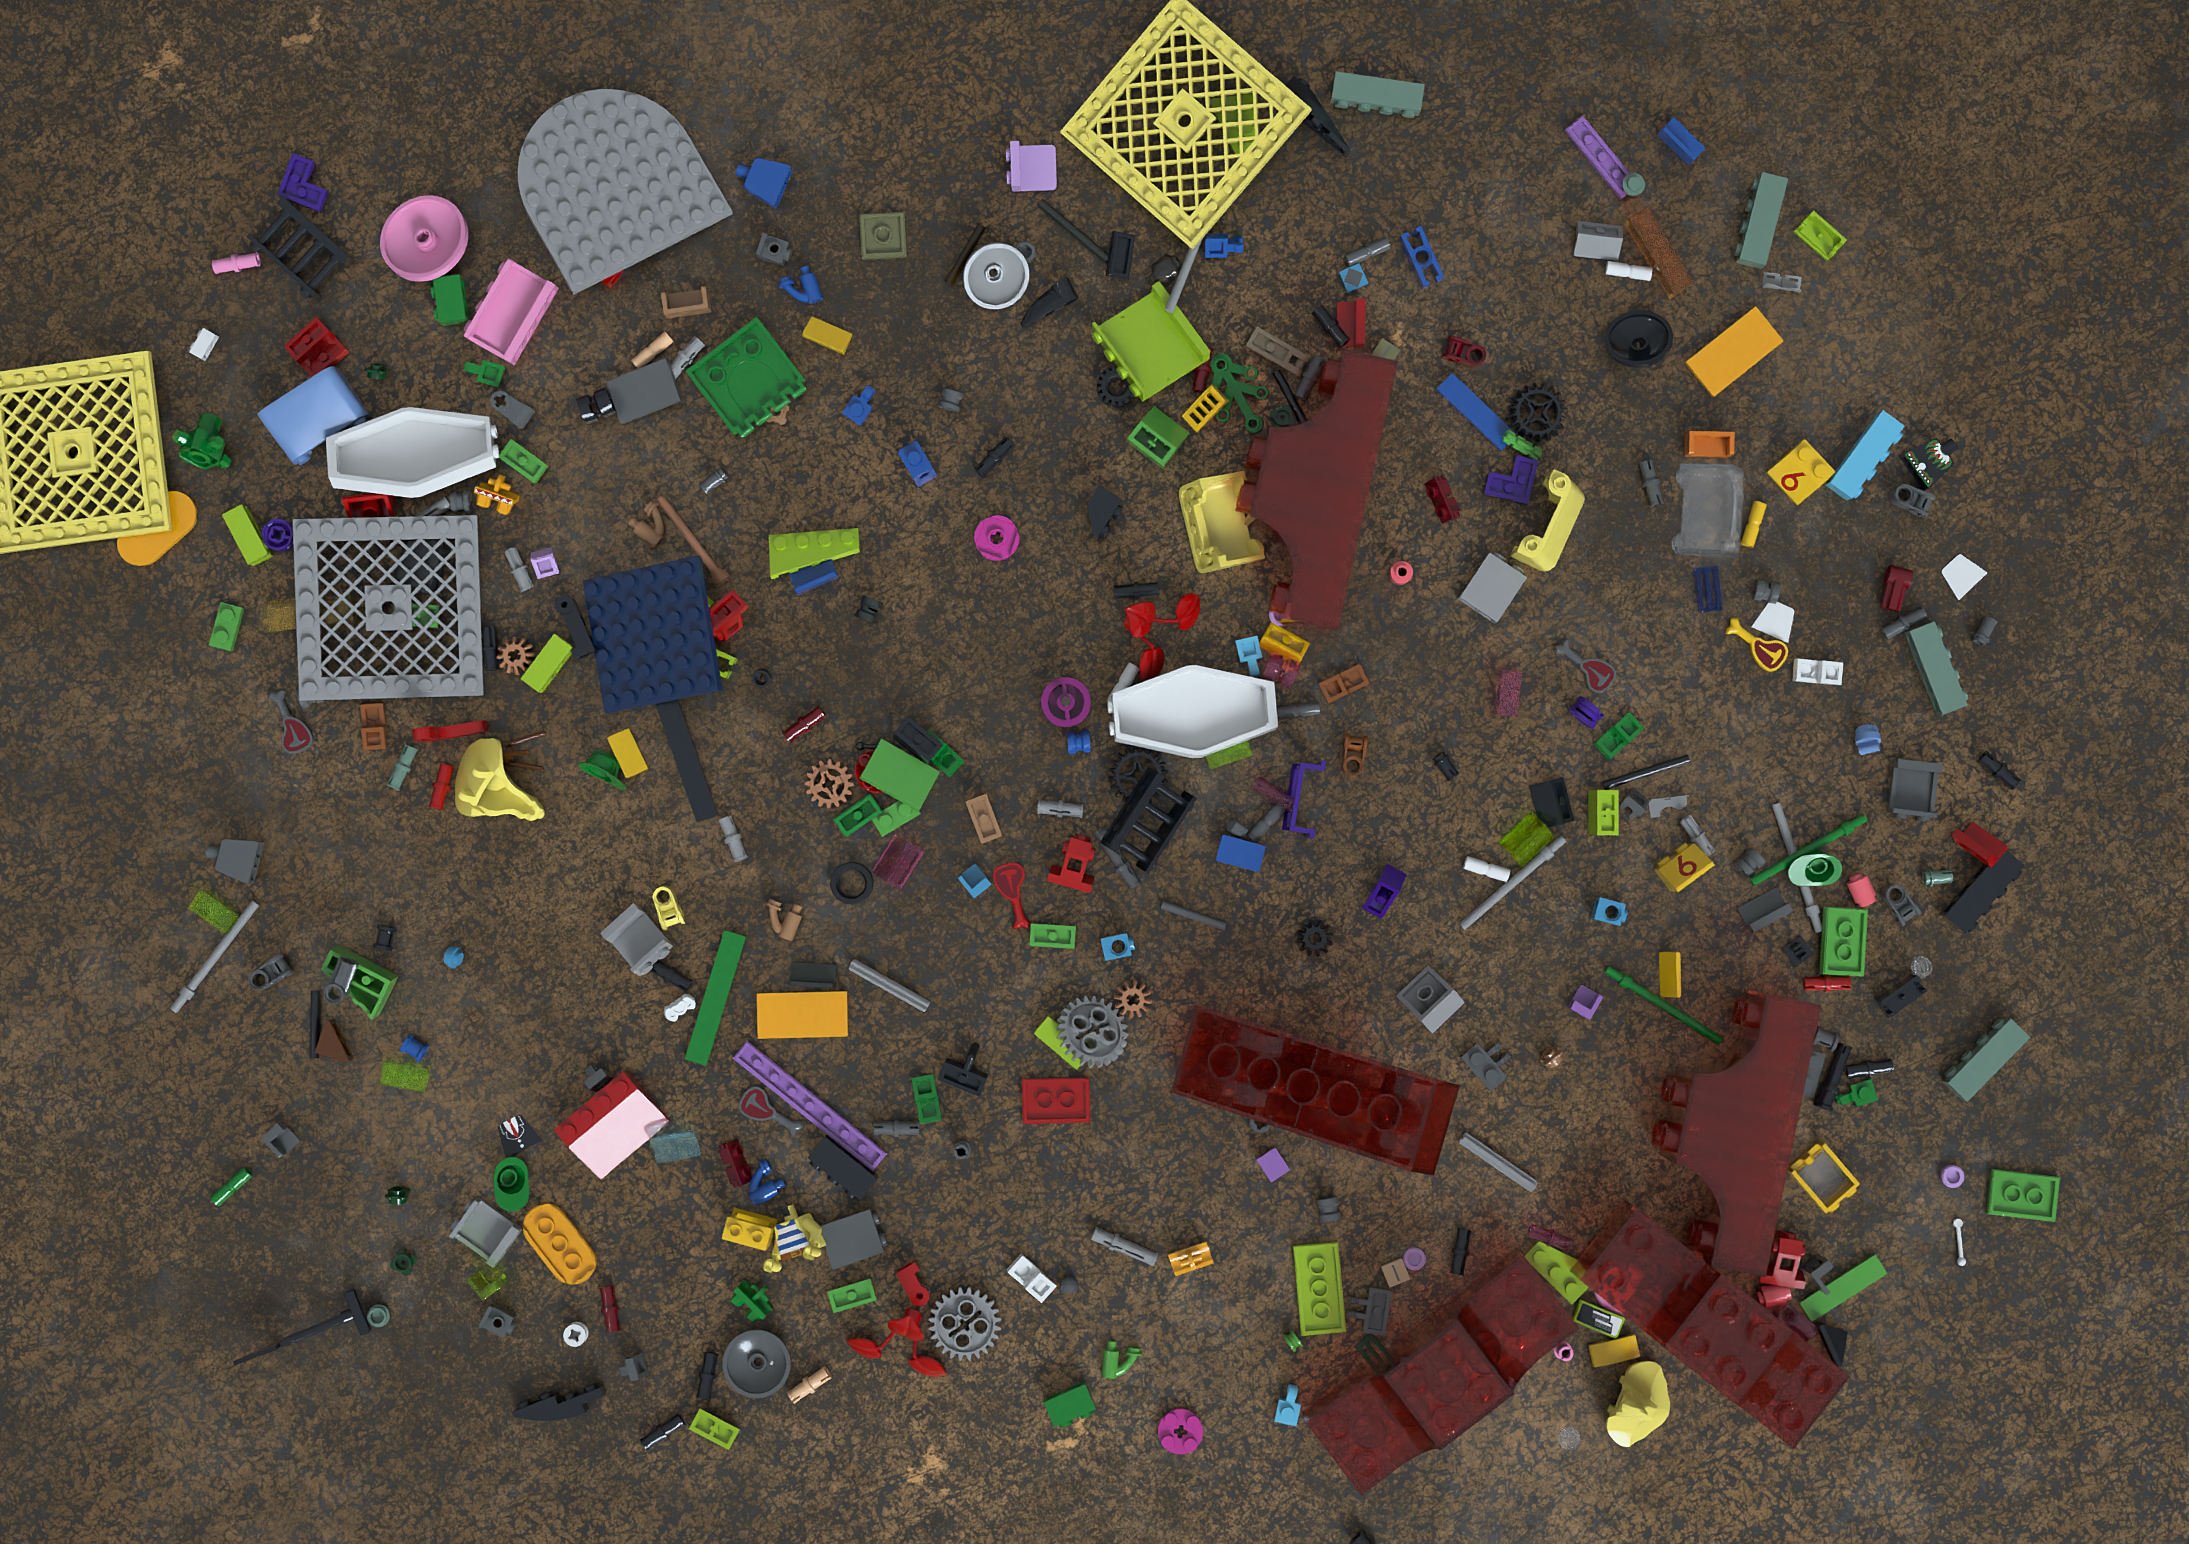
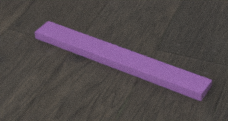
(810, 1105)

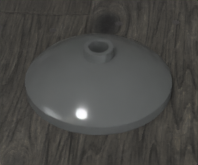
(747, 1376)

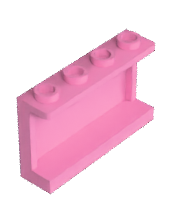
(510, 311)

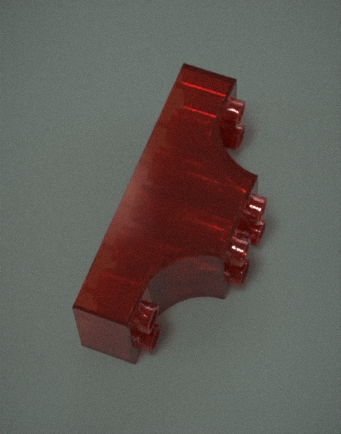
(1316, 487)
(1316, 1089)
(1737, 1128)
(1709, 1324)
(1441, 1373)

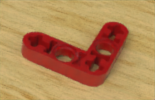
(431, 733)

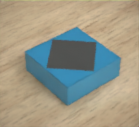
(1353, 278)

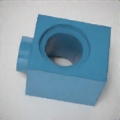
(1599, 911)
(1107, 942)

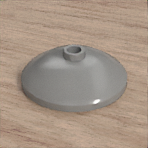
(1005, 285)

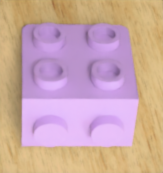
(1031, 167)

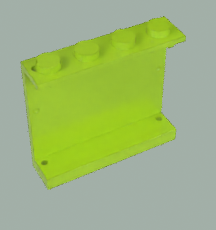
(1151, 344)

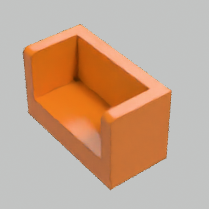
(1709, 444)

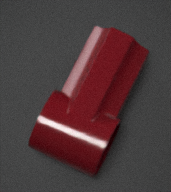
(1897, 581)

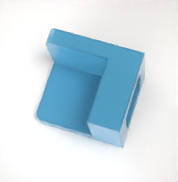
(974, 880)

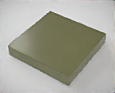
(883, 235)

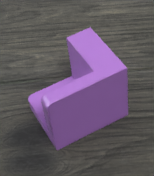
(1585, 1002)
(1272, 1164)

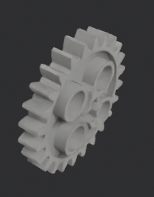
(1101, 1049)
(952, 1307)

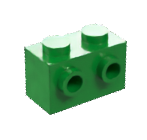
(450, 300)
(1070, 1404)

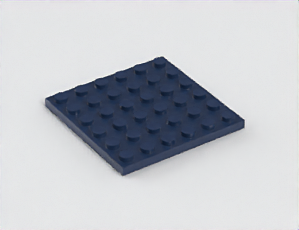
(652, 634)

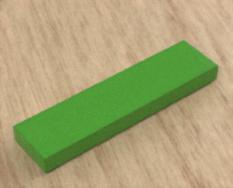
(1843, 1287)

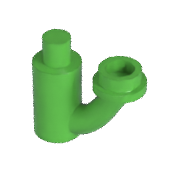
(1110, 1365)

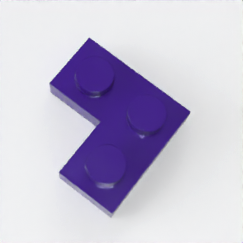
(296, 186)
(1513, 488)

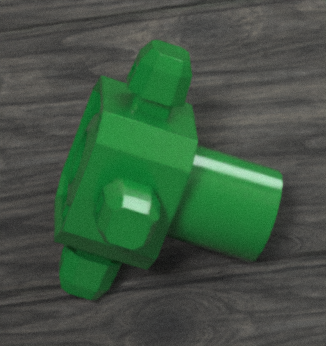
(203, 445)

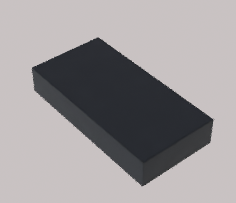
(1120, 255)

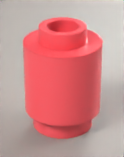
(1395, 577)
(1861, 889)
(1773, 1295)

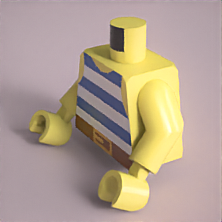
(794, 1238)

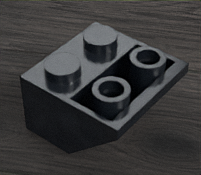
(1101, 510)

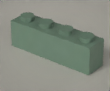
(1377, 94)
(1761, 220)
(1936, 668)
(1985, 1059)

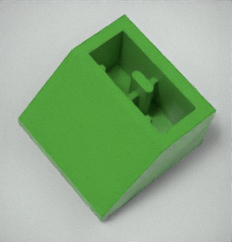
(1157, 437)

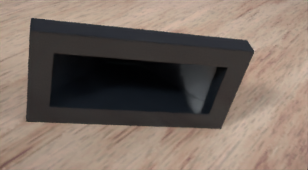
(1834, 1342)

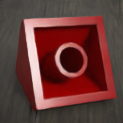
(370, 505)

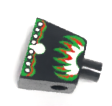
(1929, 461)

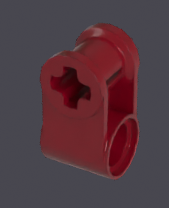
(1462, 352)

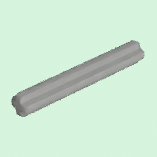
(889, 985)
(1498, 1162)

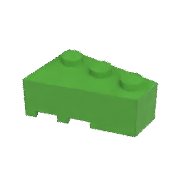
(370, 984)

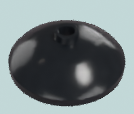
(1637, 330)

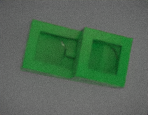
(1618, 736)
(946, 758)
(926, 1099)

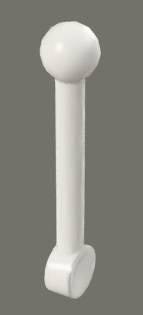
(1958, 1223)

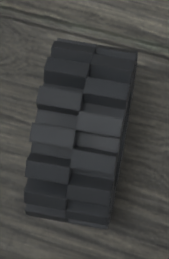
(1106, 396)

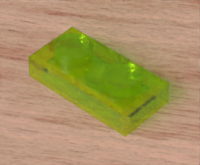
(1229, 755)
(404, 1076)

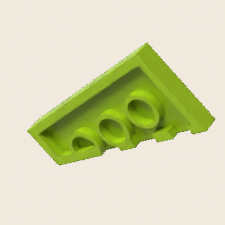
(803, 549)

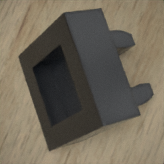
(1797, 951)

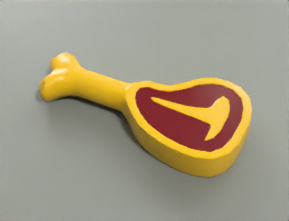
(1767, 654)

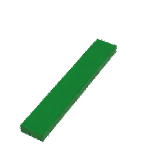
(715, 997)

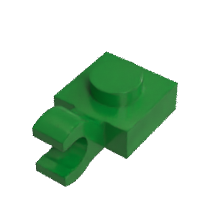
(488, 373)
(1859, 1093)

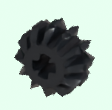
(1317, 945)

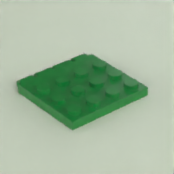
(747, 378)

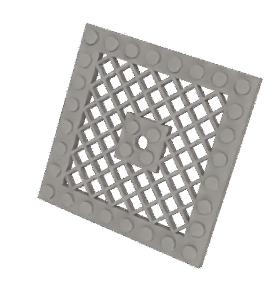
(308, 598)

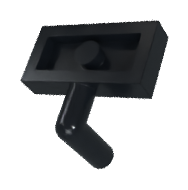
(963, 1075)

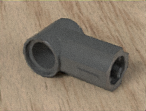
(342, 979)

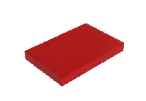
(1056, 1100)

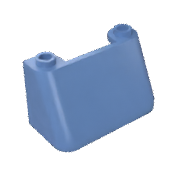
(312, 413)

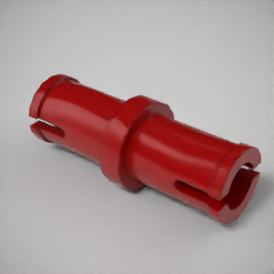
(441, 786)
(1827, 983)

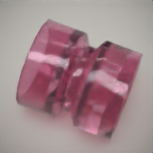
(1281, 670)

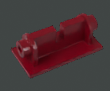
(1445, 508)
(732, 1153)

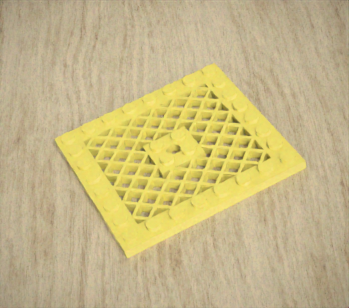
(1249, 163)
(149, 453)

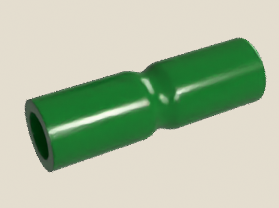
(233, 1184)

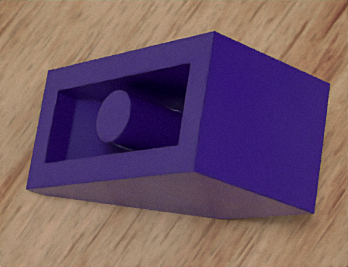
(1384, 891)

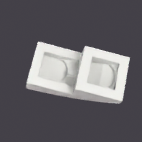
(1817, 672)
(1031, 1278)

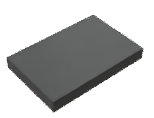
(644, 391)

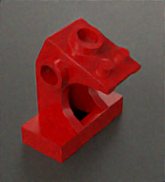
(726, 615)
(1080, 849)
(1786, 1246)

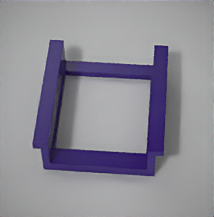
(1294, 791)

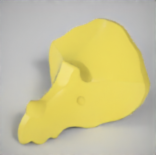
(487, 789)
(1641, 1404)

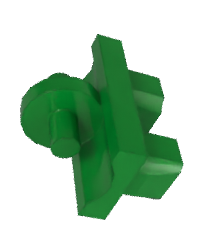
(753, 1298)

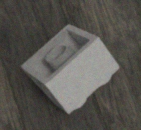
(1430, 999)

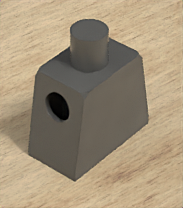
(237, 858)

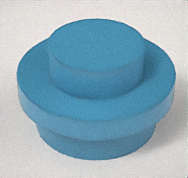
(453, 957)

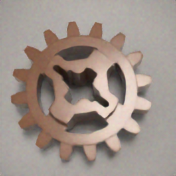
(824, 770)

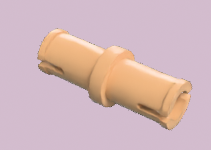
(809, 1384)

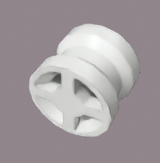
(579, 1331)

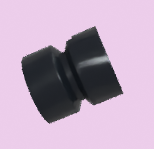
(603, 402)

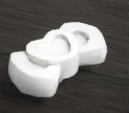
(679, 1007)

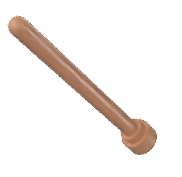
(718, 575)

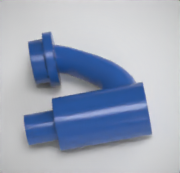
(809, 283)
(766, 1191)

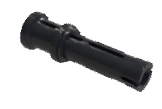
(1830, 1086)

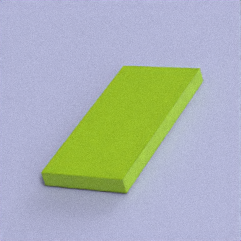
(1319, 1288)

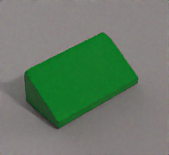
(857, 814)

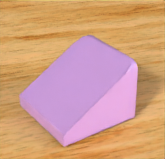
(544, 563)

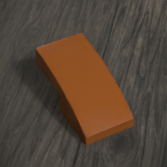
(1344, 683)
(374, 725)

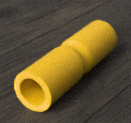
(1754, 520)

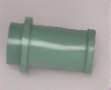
(1936, 877)

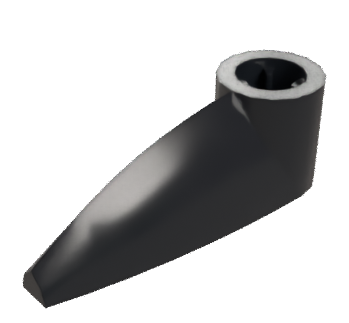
(1053, 300)

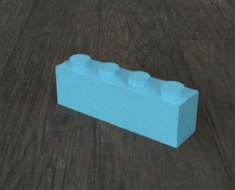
(1865, 455)

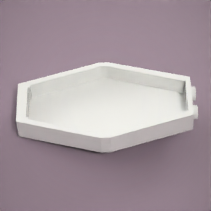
(411, 452)
(1193, 711)

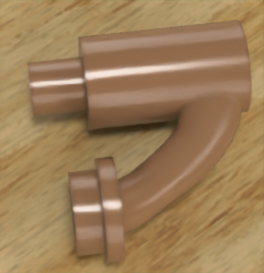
(651, 536)
(791, 921)

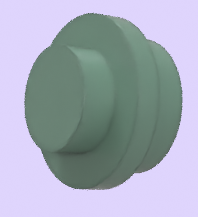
(1633, 184)
(378, 1315)

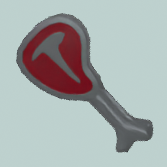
(1598, 673)
(297, 734)
(756, 1106)

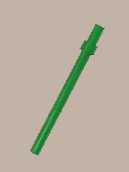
(1844, 828)
(1626, 981)

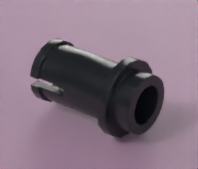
(1445, 765)

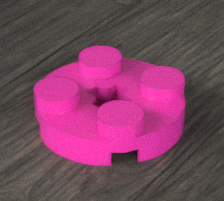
(991, 526)
(1170, 1439)

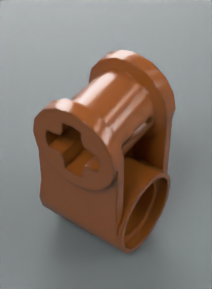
(1354, 753)

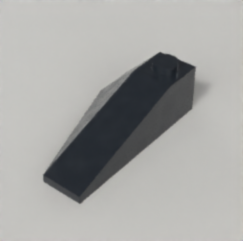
(1318, 119)

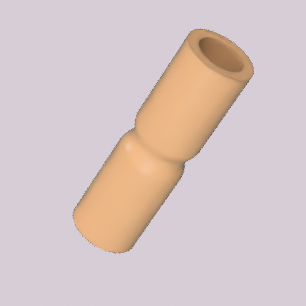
(654, 349)

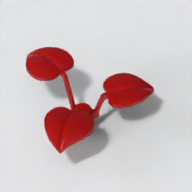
(1139, 623)
(907, 1327)

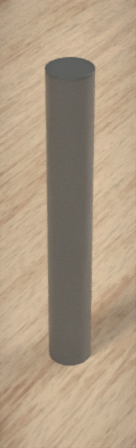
(1196, 916)

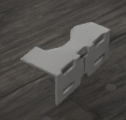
(1786, 284)
(1659, 804)

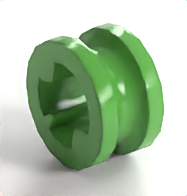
(1293, 1340)

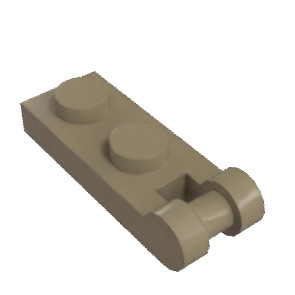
(1277, 351)

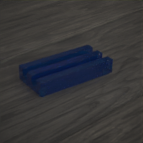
(1717, 591)

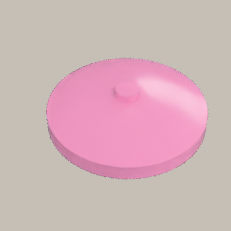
(424, 238)

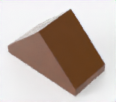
(333, 1043)

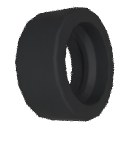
(834, 883)

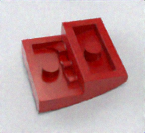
(316, 347)

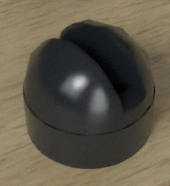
(757, 677)

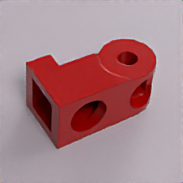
(915, 1289)

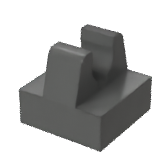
(1634, 801)
(597, 1078)
(634, 1367)

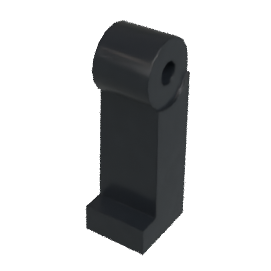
(577, 627)

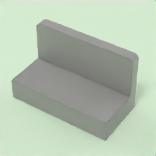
(1598, 240)

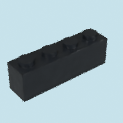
(1980, 892)

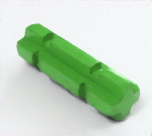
(1521, 445)

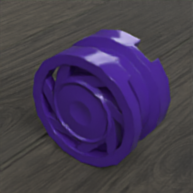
(278, 535)
(1586, 713)

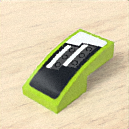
(1598, 1319)

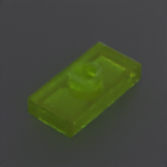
(213, 911)

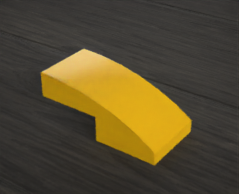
(1614, 1350)

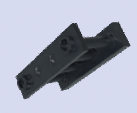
(303, 228)
(1132, 809)

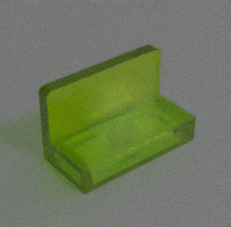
(1526, 839)
(482, 1287)

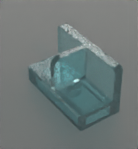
(676, 1146)

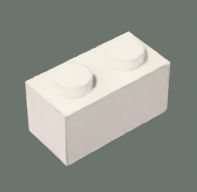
(203, 344)

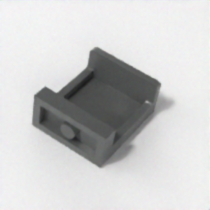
(1913, 789)
(853, 1238)

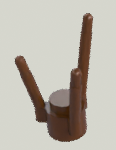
(508, 752)

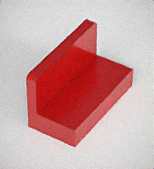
(1352, 321)
(1980, 844)

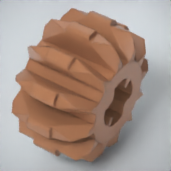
(516, 646)
(1133, 1007)

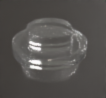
(1921, 966)
(1569, 1438)

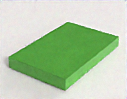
(899, 775)
(1843, 941)
(2023, 1195)

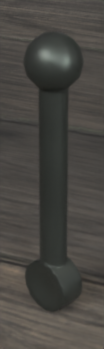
(859, 746)

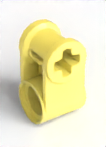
(668, 909)

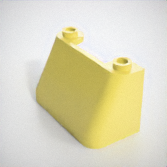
(1214, 526)
(1545, 551)

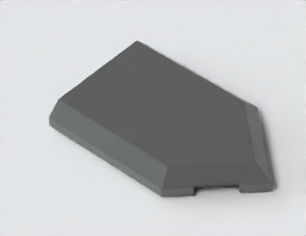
(433, 561)

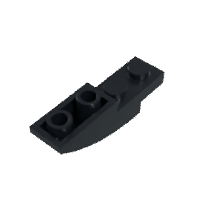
(551, 1407)

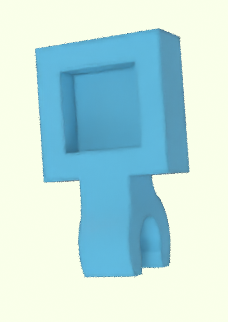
(1249, 652)
(1288, 1409)

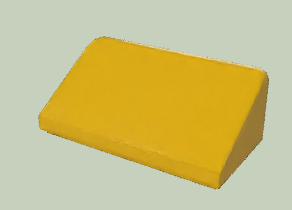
(827, 335)
(1283, 642)
(627, 753)
(1670, 974)

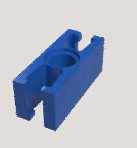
(1426, 249)

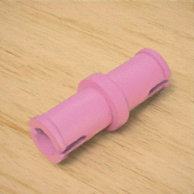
(236, 263)
(1563, 1351)

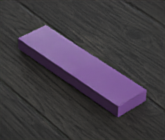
(1598, 154)

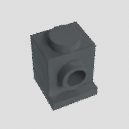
(764, 250)
(497, 1312)

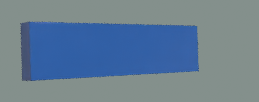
(1474, 410)

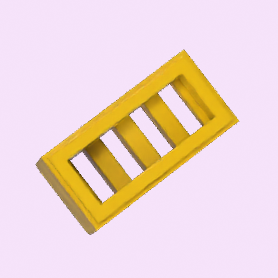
(1216, 393)

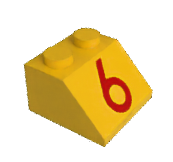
(1801, 472)
(1683, 866)

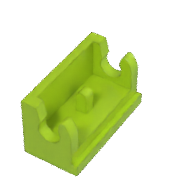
(1820, 235)
(1603, 812)
(714, 1429)

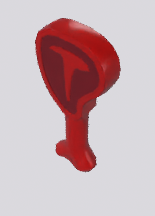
(1008, 881)

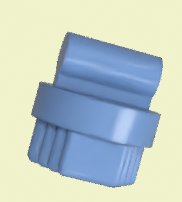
(1867, 739)

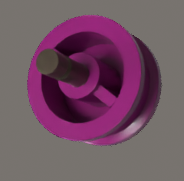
(1065, 702)

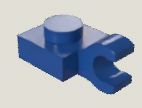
(1218, 245)
(858, 408)

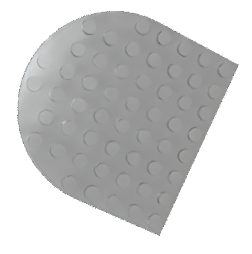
(613, 183)

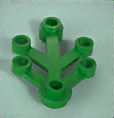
(1235, 389)

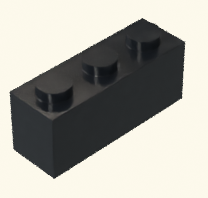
(842, 1168)

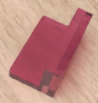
(1508, 693)
(898, 861)

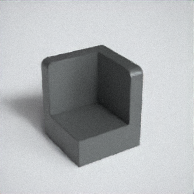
(280, 1139)

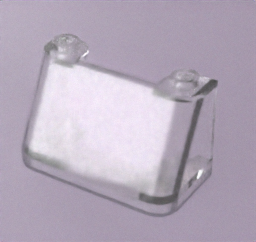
(1710, 510)

